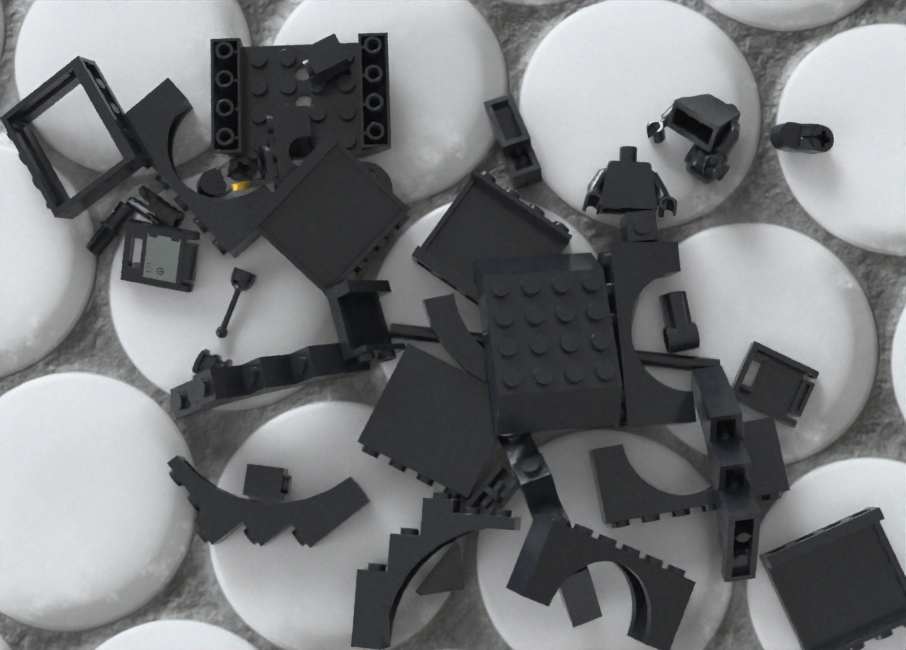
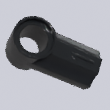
(679, 330)

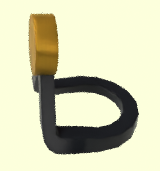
(262, 150)

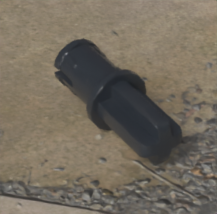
(110, 228)

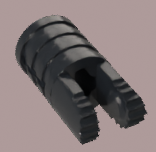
(158, 210)

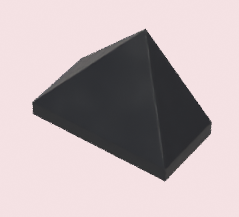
(446, 574)

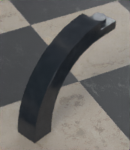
(454, 336)

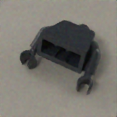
(704, 122)
(628, 187)

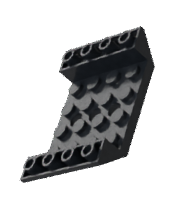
(260, 78)

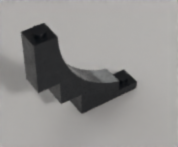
(731, 472)

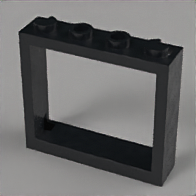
(31, 154)

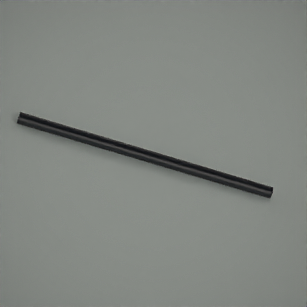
(647, 358)

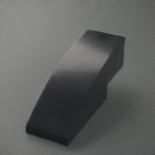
(513, 141)

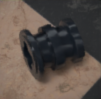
(206, 361)

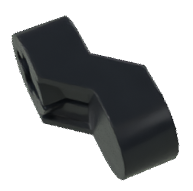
(815, 139)
(212, 181)

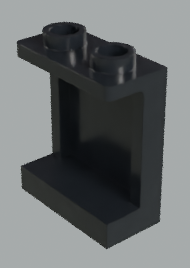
(361, 321)

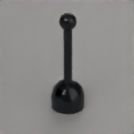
(241, 281)

